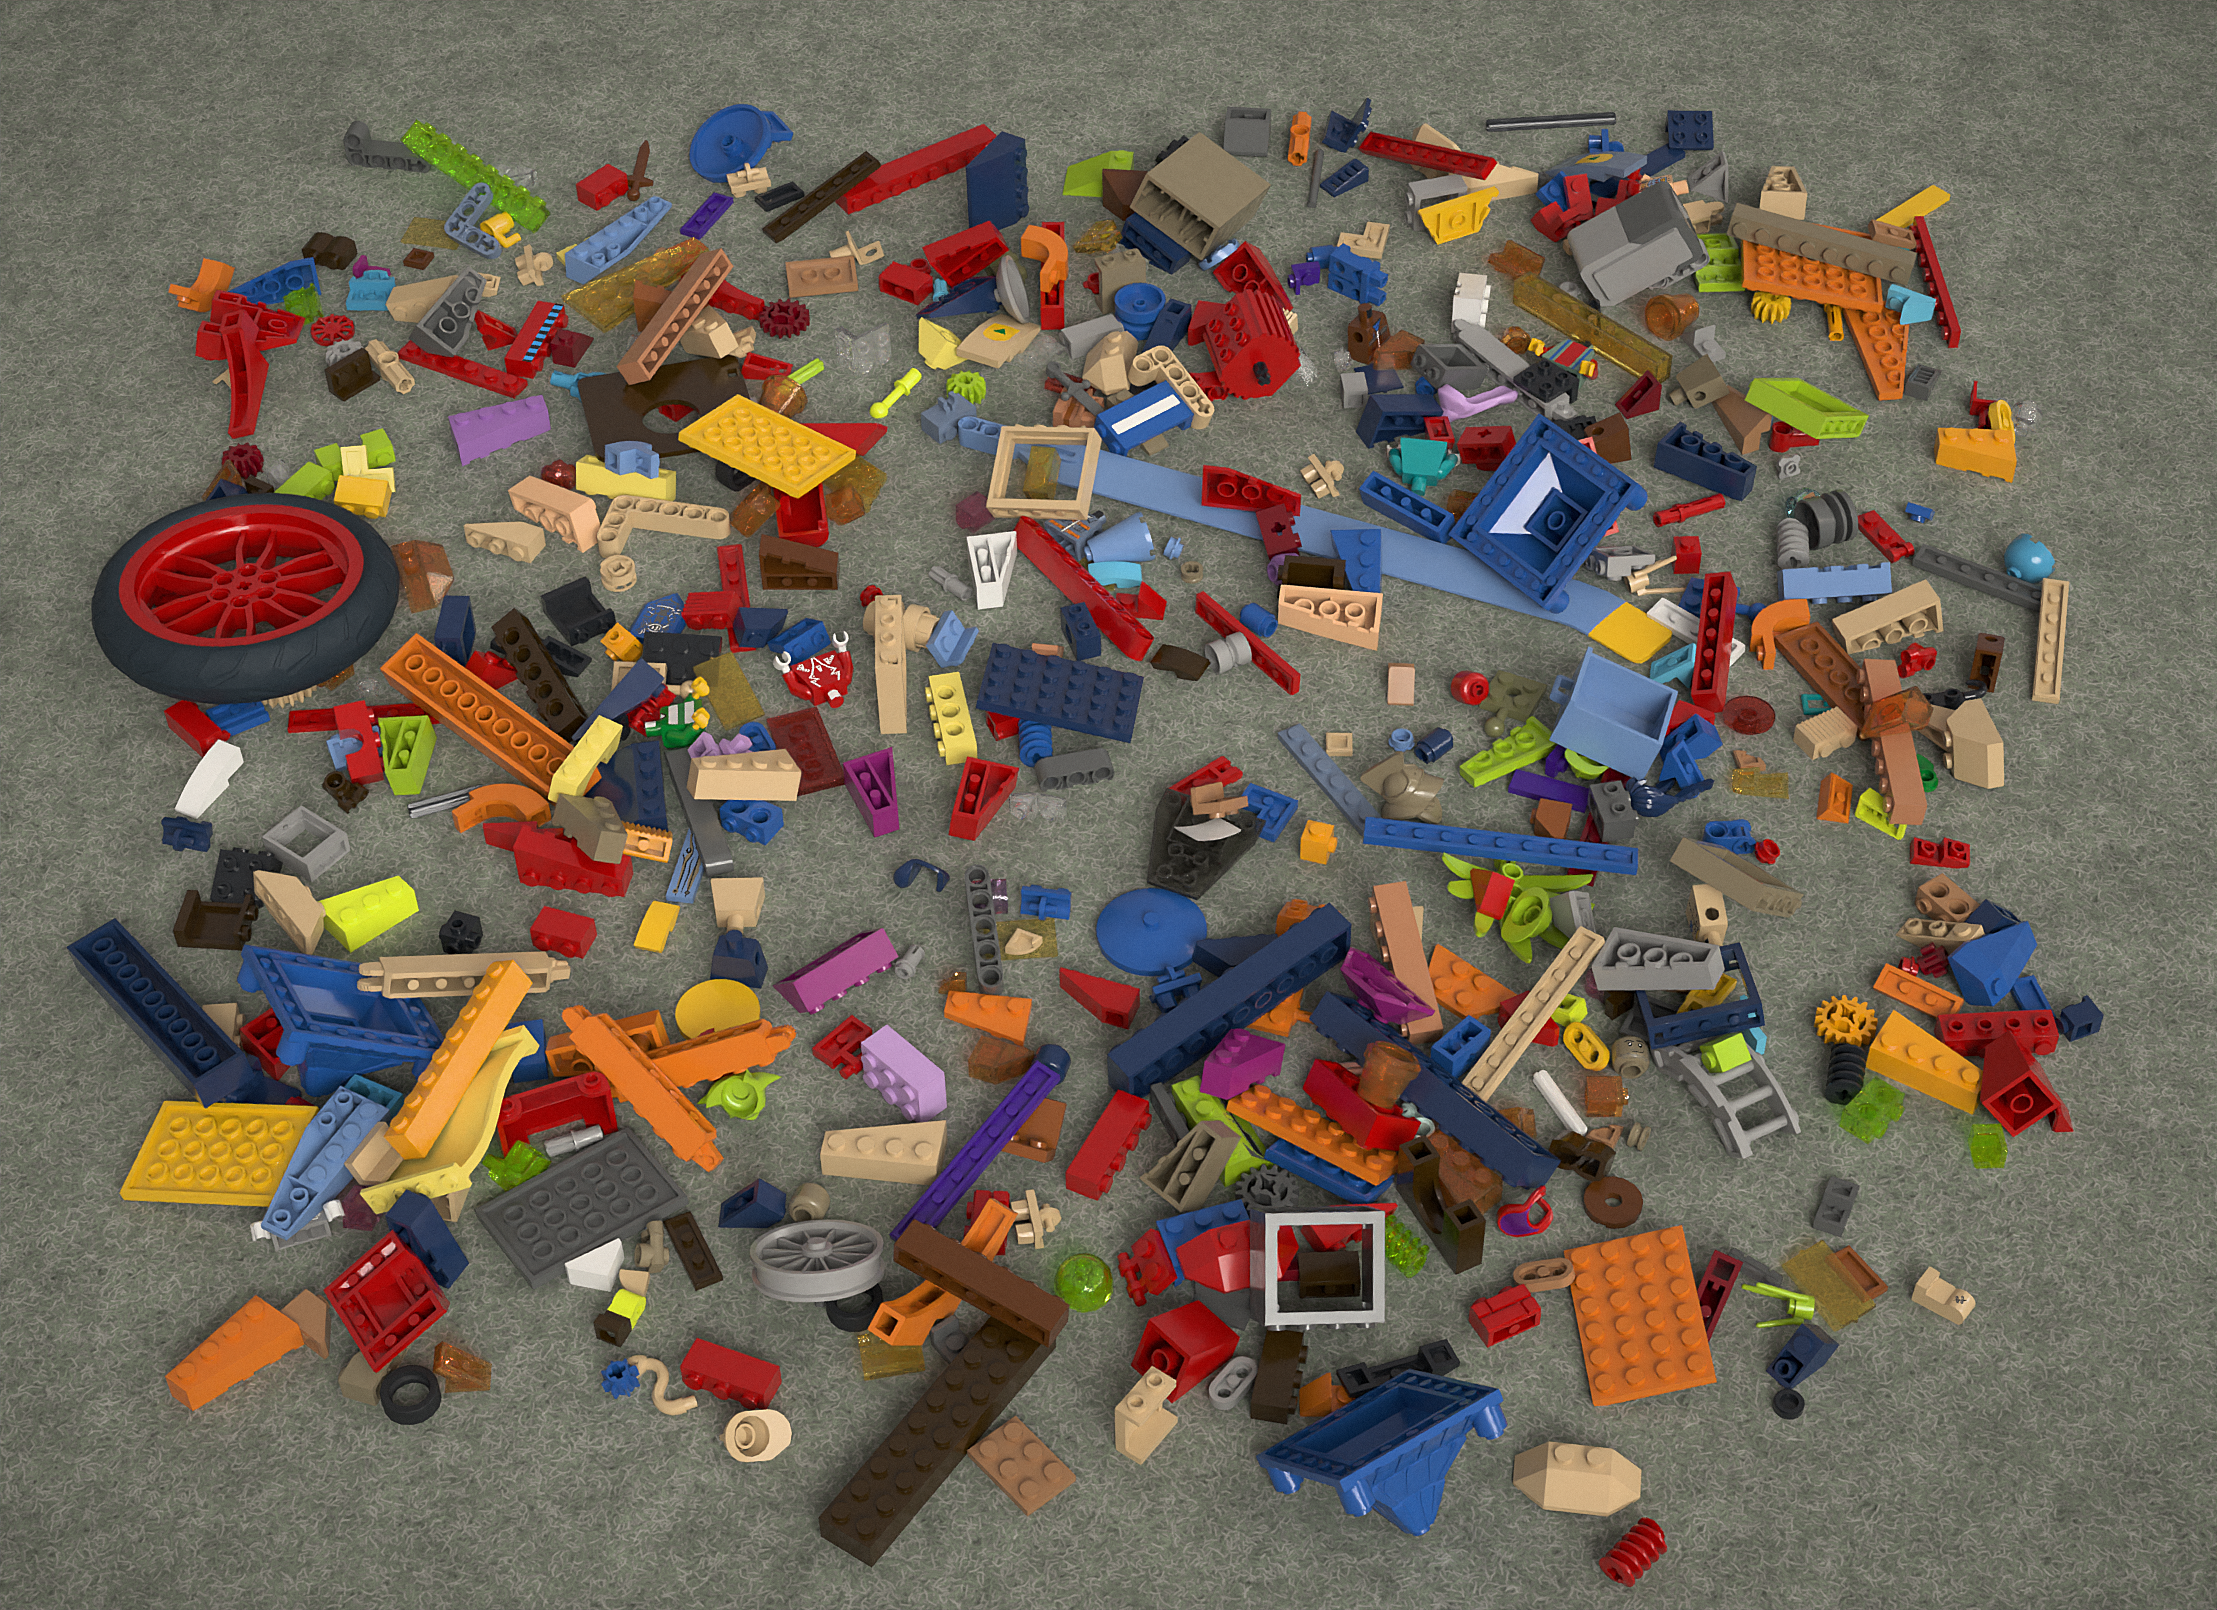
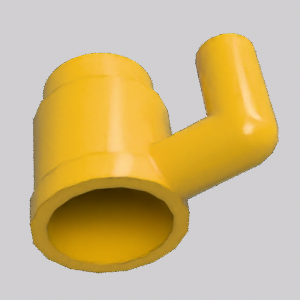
(498, 227)

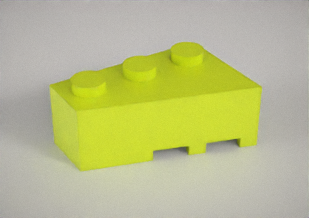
(368, 911)

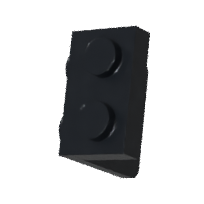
(1547, 381)
(235, 874)

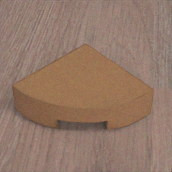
(1744, 760)
(1607, 1135)

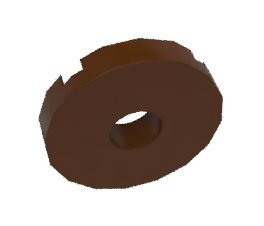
(1617, 1188)

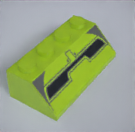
(1205, 1107)

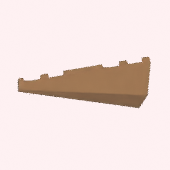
(1742, 420)

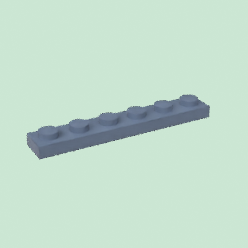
(1328, 776)

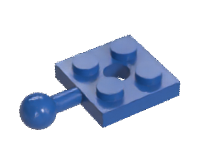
(1692, 601)

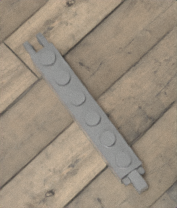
(1504, 365)

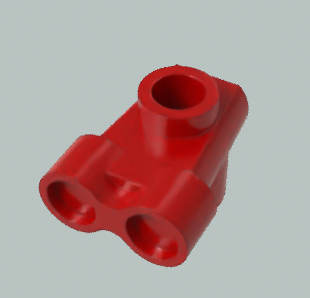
(1915, 659)

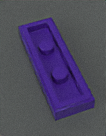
(706, 215)
(1538, 786)

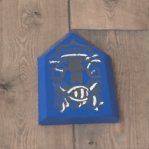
(659, 616)

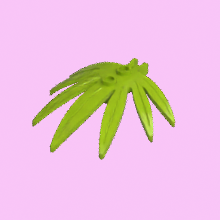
(1550, 883)

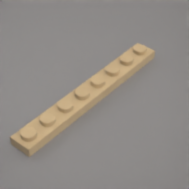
(1533, 1012)

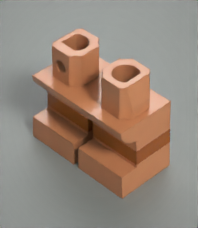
(1073, 413)

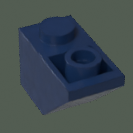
(1802, 1355)

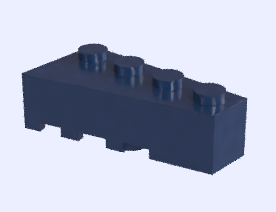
(1704, 463)

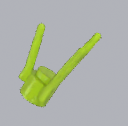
(1798, 1305)

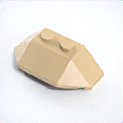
(1429, 135)
(1110, 362)
(291, 907)
(1577, 1478)

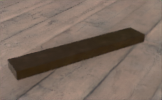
(821, 197)

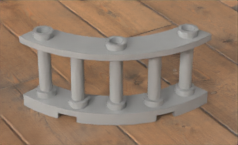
(1703, 1086)

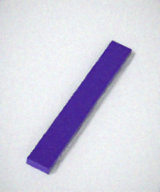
(981, 1148)

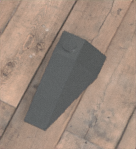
(449, 320)

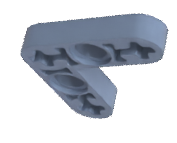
(467, 228)

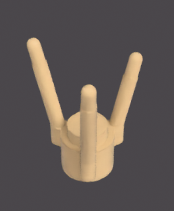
(1640, 579)

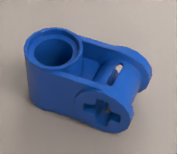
(1730, 835)

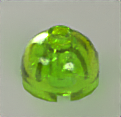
(1084, 1282)

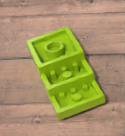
(1724, 267)

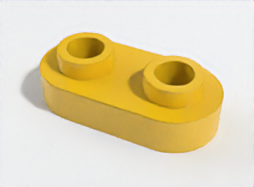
(1999, 416)
(1588, 1048)

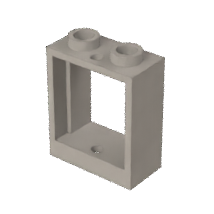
(1427, 189)
(320, 858)

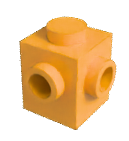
(622, 645)
(1317, 842)

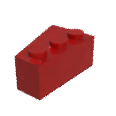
(966, 252)
(980, 796)

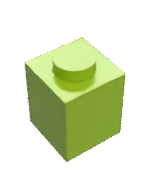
(1725, 1053)

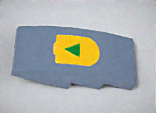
(1600, 165)

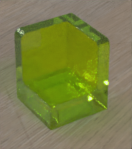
(1987, 1146)

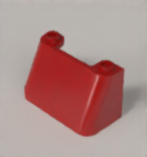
(554, 1105)

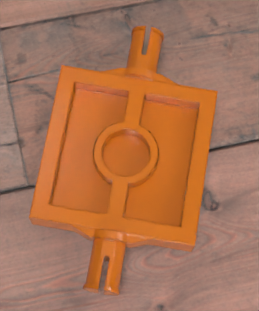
(1283, 1017)

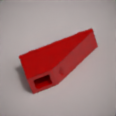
(1105, 999)
(1334, 1237)

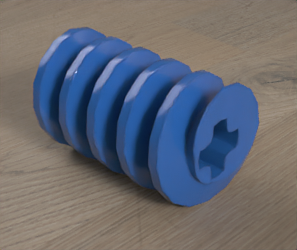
(1034, 741)

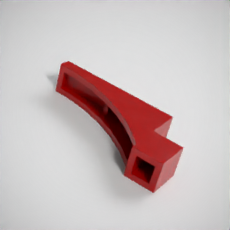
(735, 301)
(246, 369)

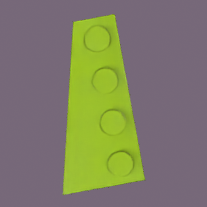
(1518, 750)

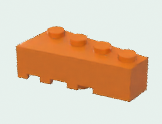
(644, 1029)

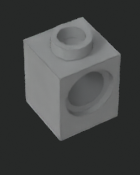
(1353, 390)

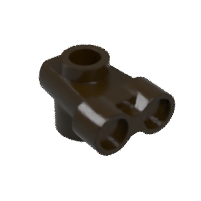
(344, 791)

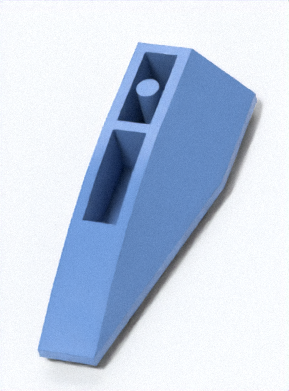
(614, 241)
(317, 1165)

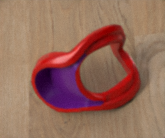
(1514, 1218)

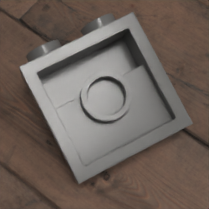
(1618, 560)

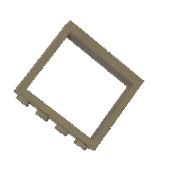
(1737, 878)

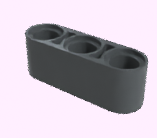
(1073, 769)

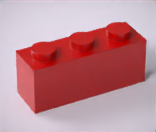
(730, 1374)

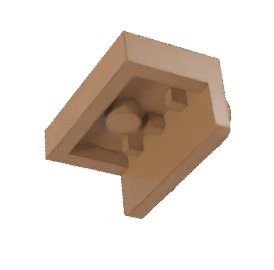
(1211, 800)

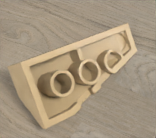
(1509, 182)

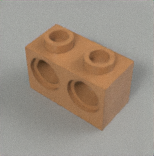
(1944, 900)

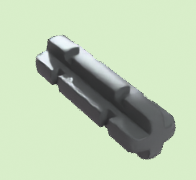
(1756, 1269)

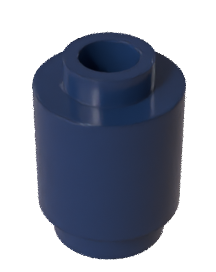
(1434, 745)

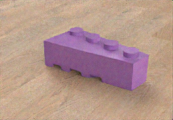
(497, 427)

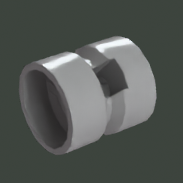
(1228, 652)

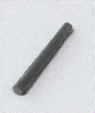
(1315, 180)

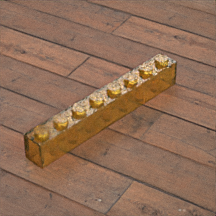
(1585, 323)

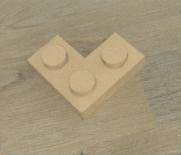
(1370, 244)

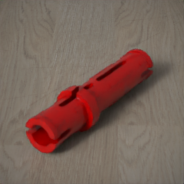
(1679, 512)

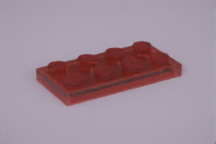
(810, 747)

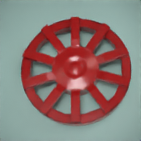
(332, 330)

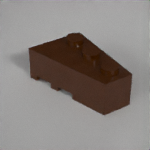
(797, 566)

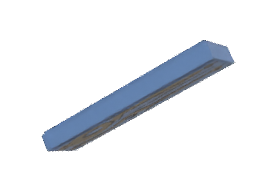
(686, 873)

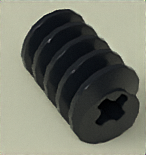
(1845, 1073)

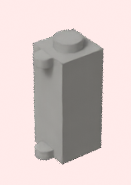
(1084, 336)

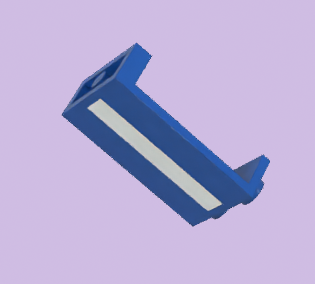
(1142, 418)

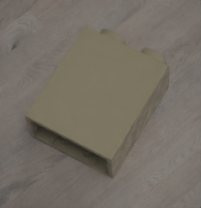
(1200, 196)

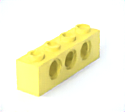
(952, 718)

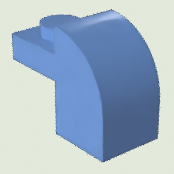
(632, 457)

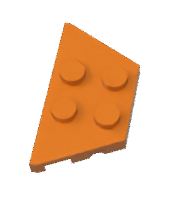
(1463, 987)

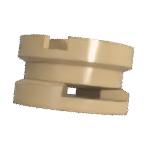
(618, 571)

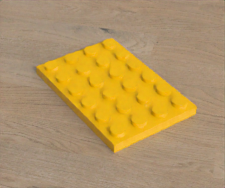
(767, 446)
(217, 1153)

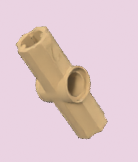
(389, 366)

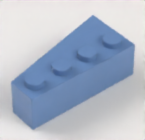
(1835, 582)

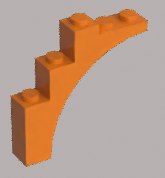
(911, 1317)

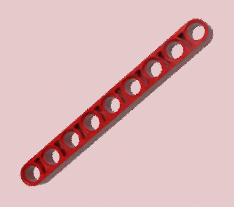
(1081, 587)

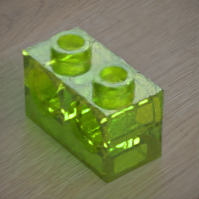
(1872, 1110)

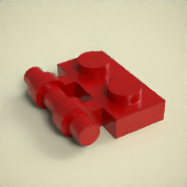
(841, 1043)
(1152, 1261)

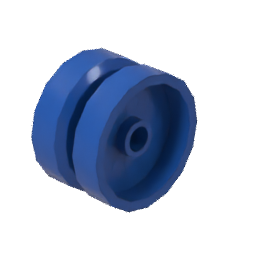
(1138, 308)

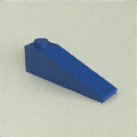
(279, 282)
(1992, 963)

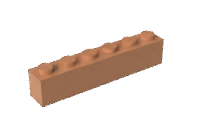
(1405, 955)

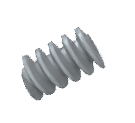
(1792, 544)

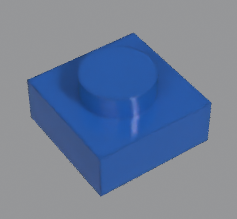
(1919, 513)

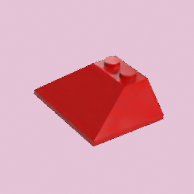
(387, 1300)

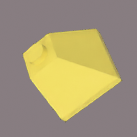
(938, 345)

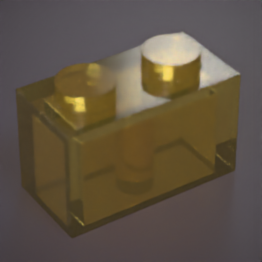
(1042, 473)

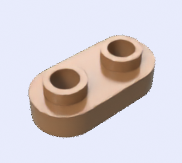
(1545, 1274)

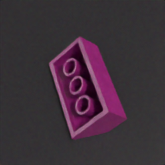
(838, 970)

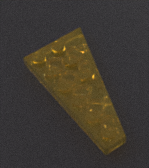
(610, 298)

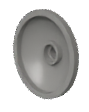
(1012, 290)

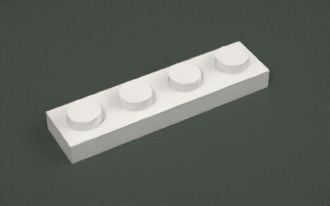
(1685, 625)

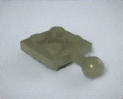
(1520, 708)

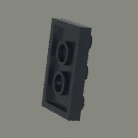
(680, 653)

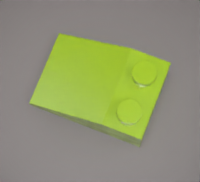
(1086, 176)

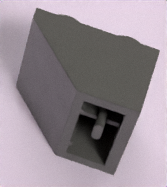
(1247, 131)

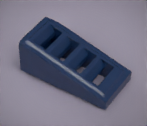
(1358, 175)

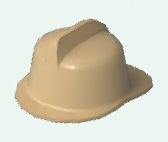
(761, 1431)

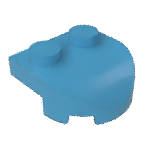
(370, 291)

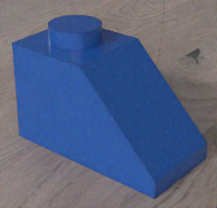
(1698, 735)

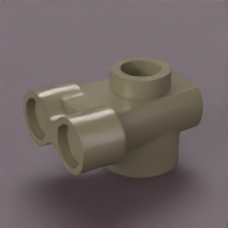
(650, 1251)

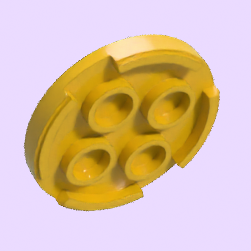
(716, 1006)

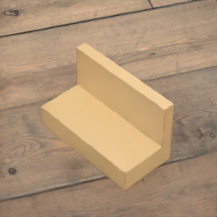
(373, 1158)

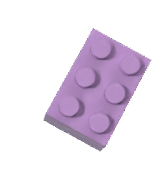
(903, 1075)

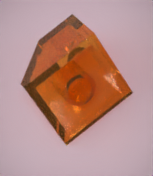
(1897, 714)

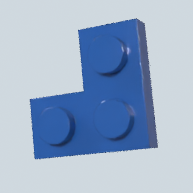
(1272, 807)

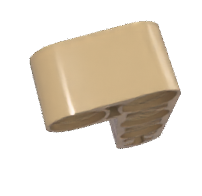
(1162, 365)

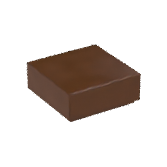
(418, 259)

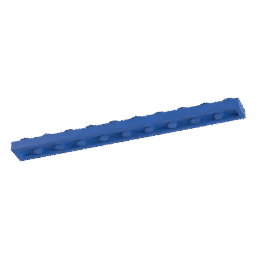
(1500, 845)

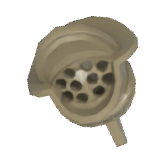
(1405, 789)

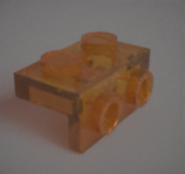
(1516, 260)

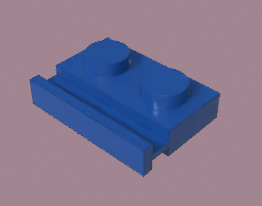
(238, 717)

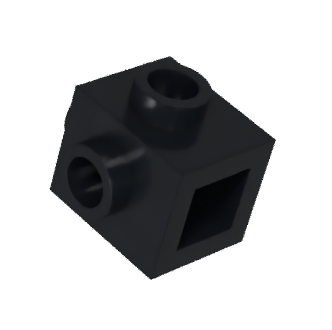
(461, 933)

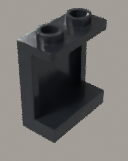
(577, 612)

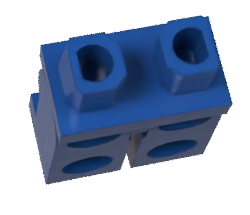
(1356, 276)

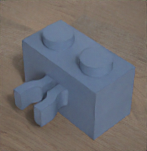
(942, 419)

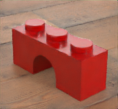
(355, 721)

